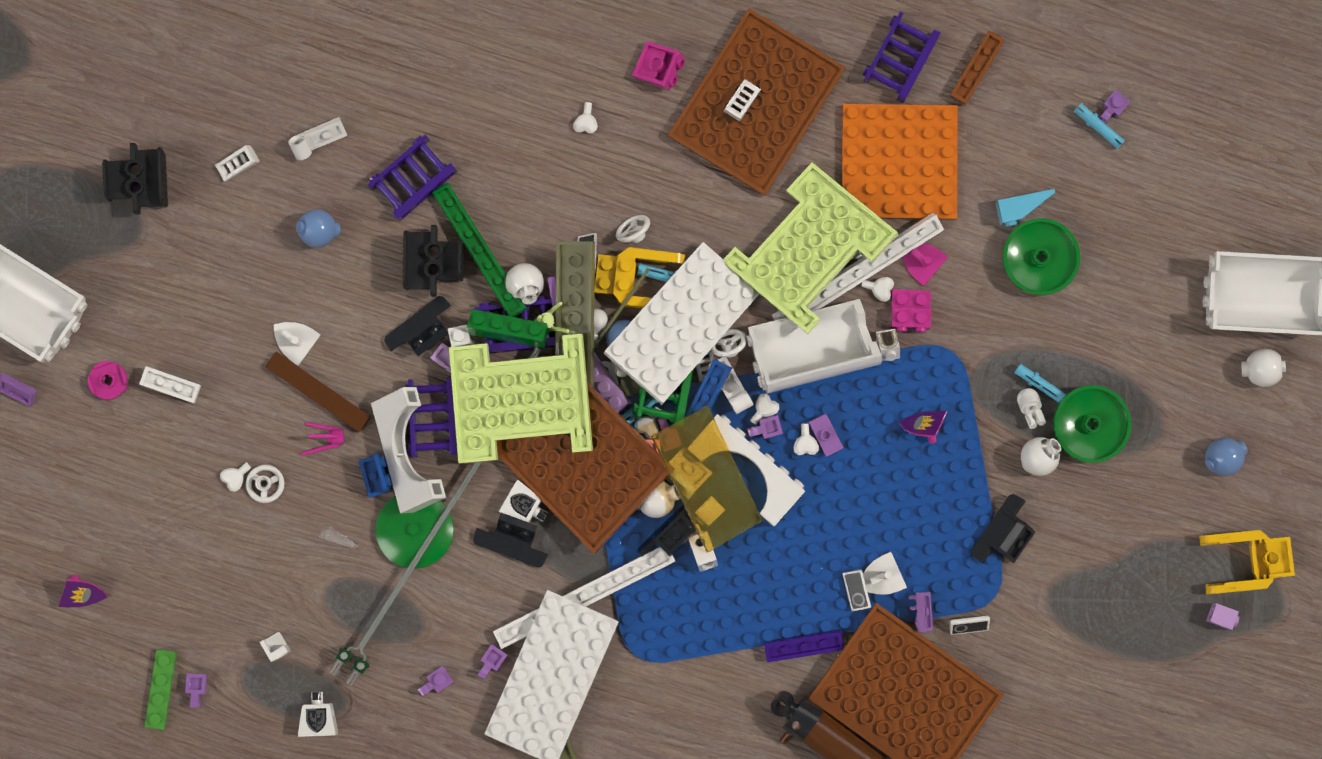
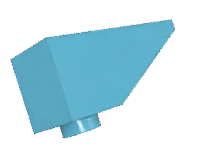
(1016, 208)

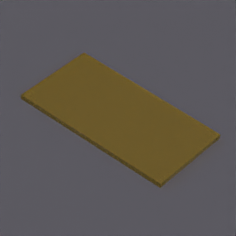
(706, 478)

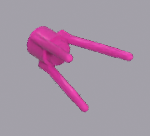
(334, 436)

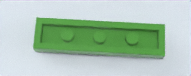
(160, 689)

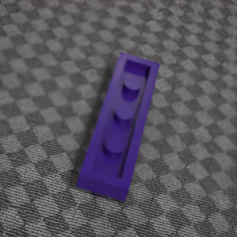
(803, 646)

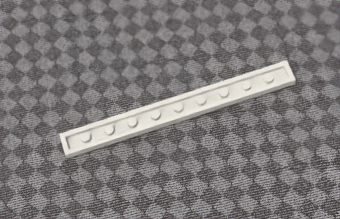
(863, 268)
(591, 592)

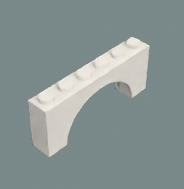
(391, 419)
(781, 489)

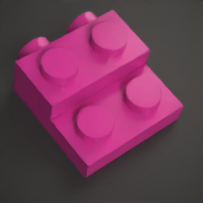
(659, 65)
(911, 310)

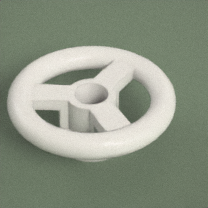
(634, 232)
(729, 345)
(258, 482)

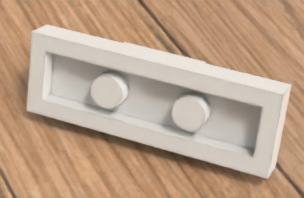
(170, 384)

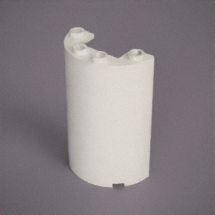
(1264, 293)
(36, 308)
(834, 347)

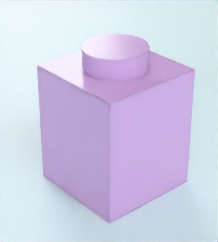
(1223, 616)

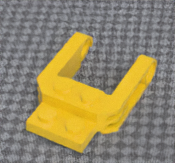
(617, 274)
(1268, 560)

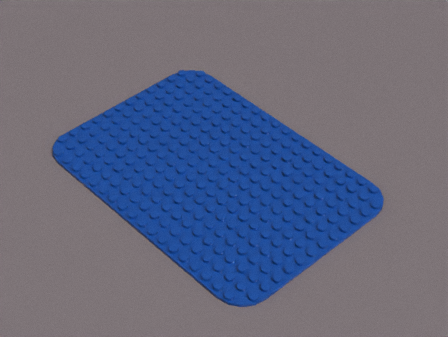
(857, 504)

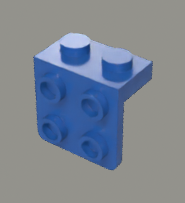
(375, 475)

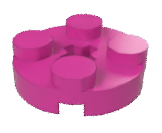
(114, 371)

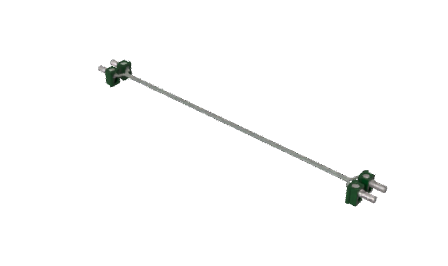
(361, 663)

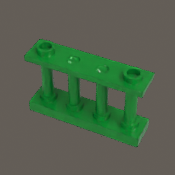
(679, 398)

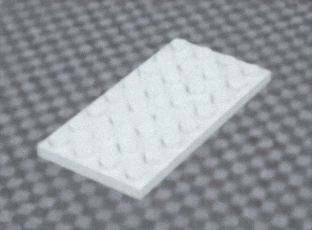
(681, 323)
(551, 677)

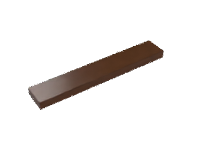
(317, 391)

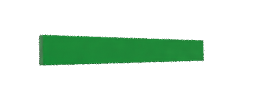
(477, 248)

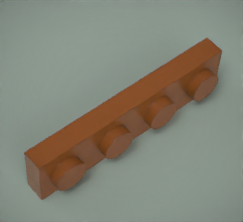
(977, 67)

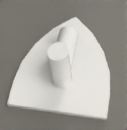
(295, 340)
(883, 576)

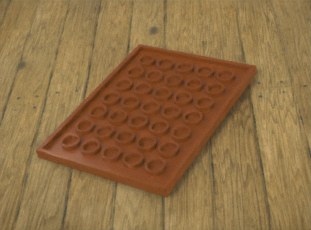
(793, 89)
(593, 488)
(904, 691)

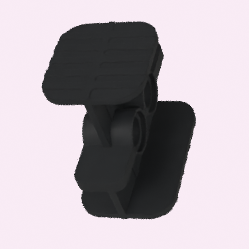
(150, 177)
(418, 261)

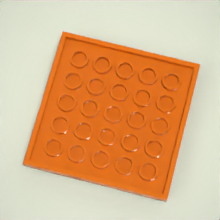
(901, 159)

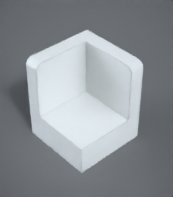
(275, 647)

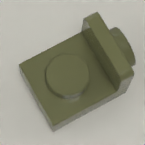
(629, 386)

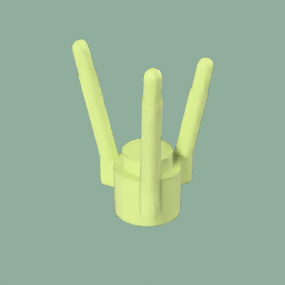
(549, 319)

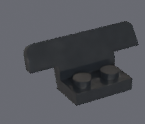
(421, 329)
(1004, 533)
(670, 534)
(513, 539)

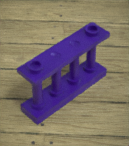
(919, 55)
(416, 196)
(542, 303)
(448, 425)

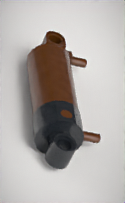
(818, 730)

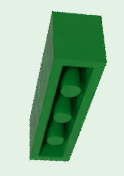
(507, 329)

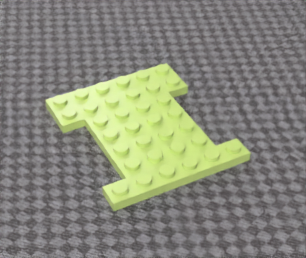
(811, 246)
(518, 399)

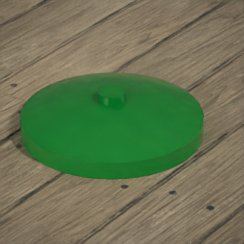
(1041, 257)
(1092, 424)
(404, 533)

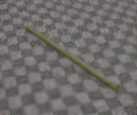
(621, 307)

